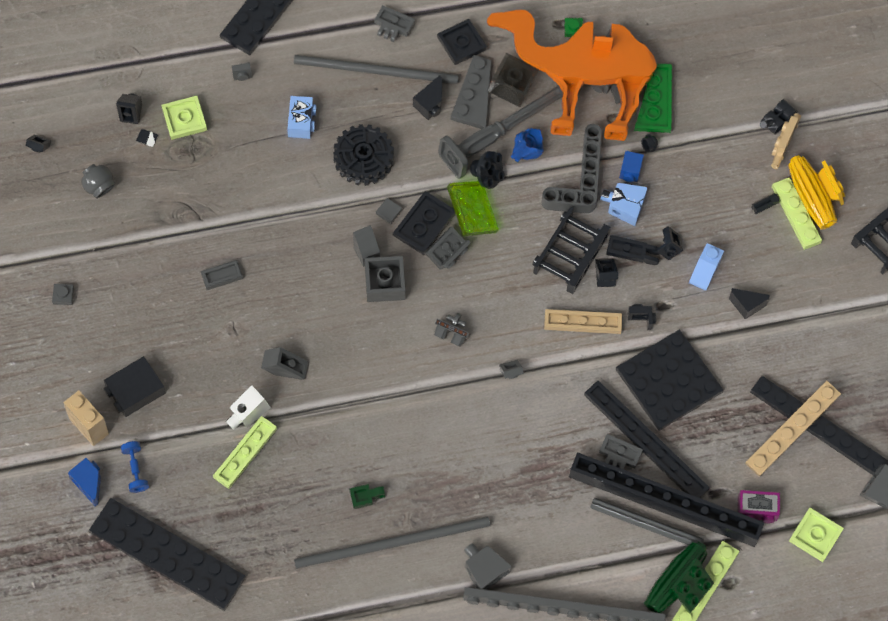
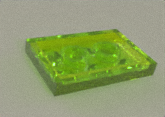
(472, 208)

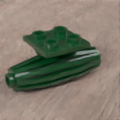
(681, 580)

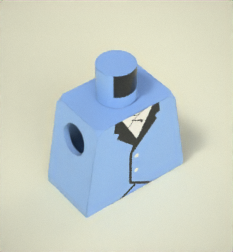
(625, 201)

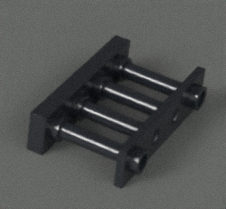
(863, 237)
(581, 265)

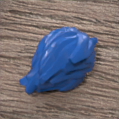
(528, 145)

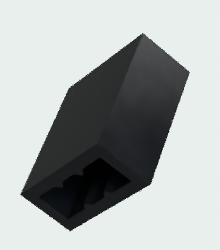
(134, 387)

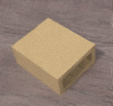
(86, 418)

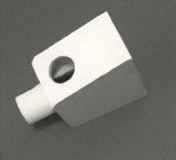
(247, 408)

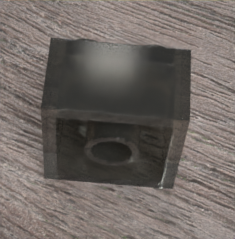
(513, 80)

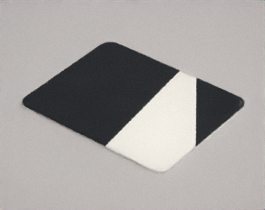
(147, 137)

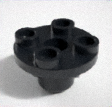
(488, 169)

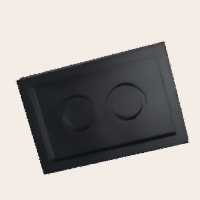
(424, 222)

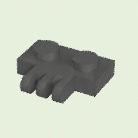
(393, 23)
(620, 452)

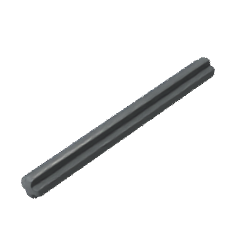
(644, 522)

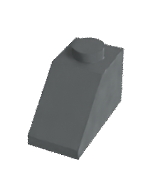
(365, 244)
(284, 363)

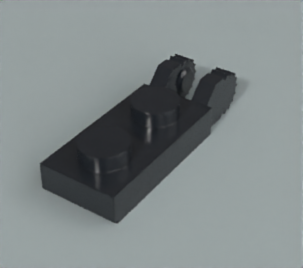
(632, 250)

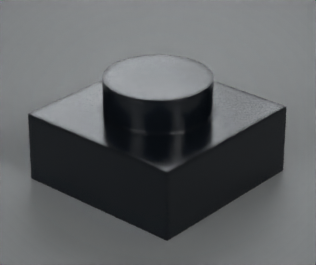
(38, 143)

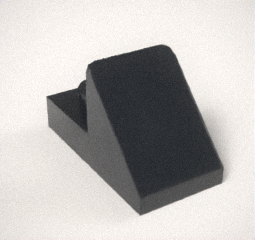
(606, 272)

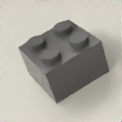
(384, 279)

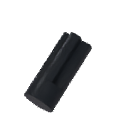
(765, 203)

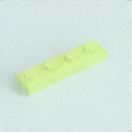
(796, 213)
(245, 452)

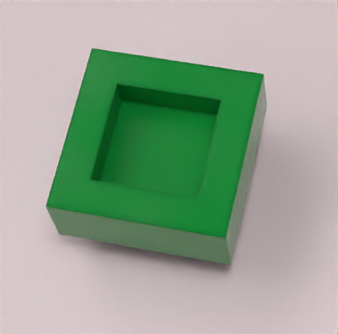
(571, 26)

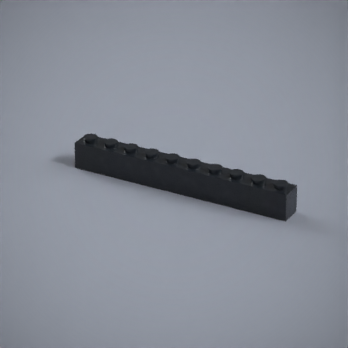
(666, 499)

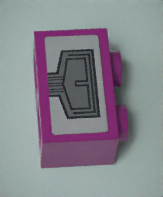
(759, 505)

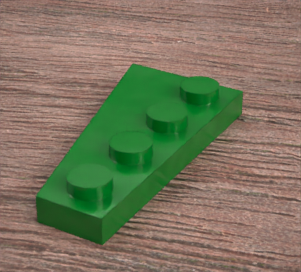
(656, 106)

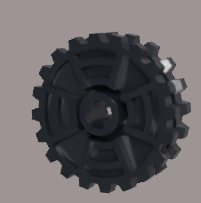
(350, 150)

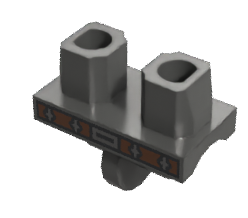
(459, 334)

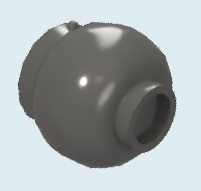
(97, 180)

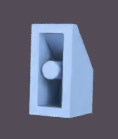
(706, 266)

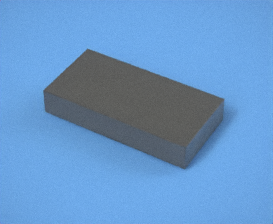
(221, 275)

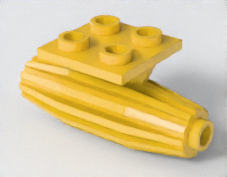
(817, 190)

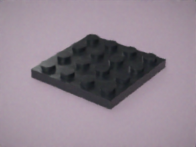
(669, 380)

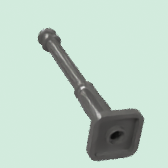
(456, 155)

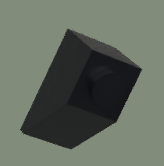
(429, 99)
(129, 108)

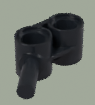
(775, 119)

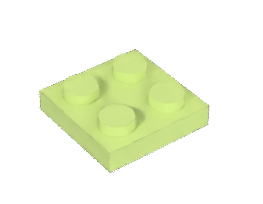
(184, 117)
(816, 534)

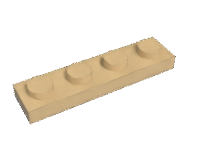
(583, 321)

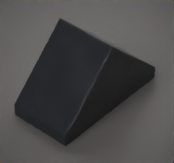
(748, 302)

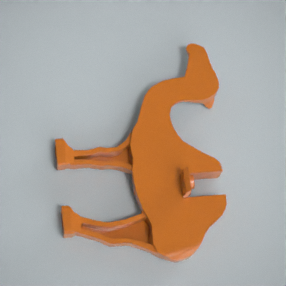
(581, 61)

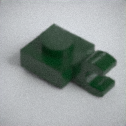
(363, 495)

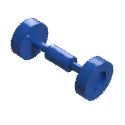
(131, 448)

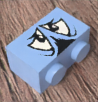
(300, 117)

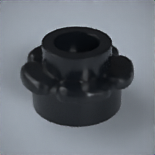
(649, 143)

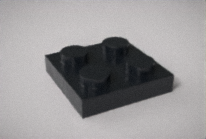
(461, 41)

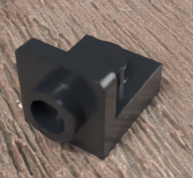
(672, 244)

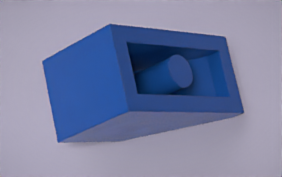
(87, 479)

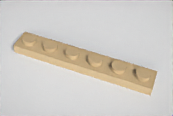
(793, 428)

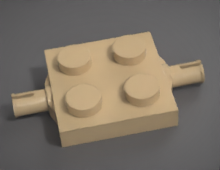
(784, 140)

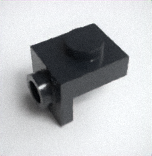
(641, 312)

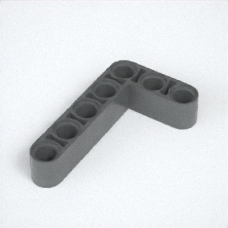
(587, 176)

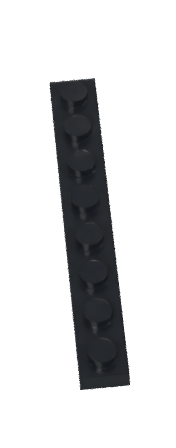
(821, 428)
(646, 440)

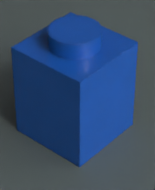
(631, 166)

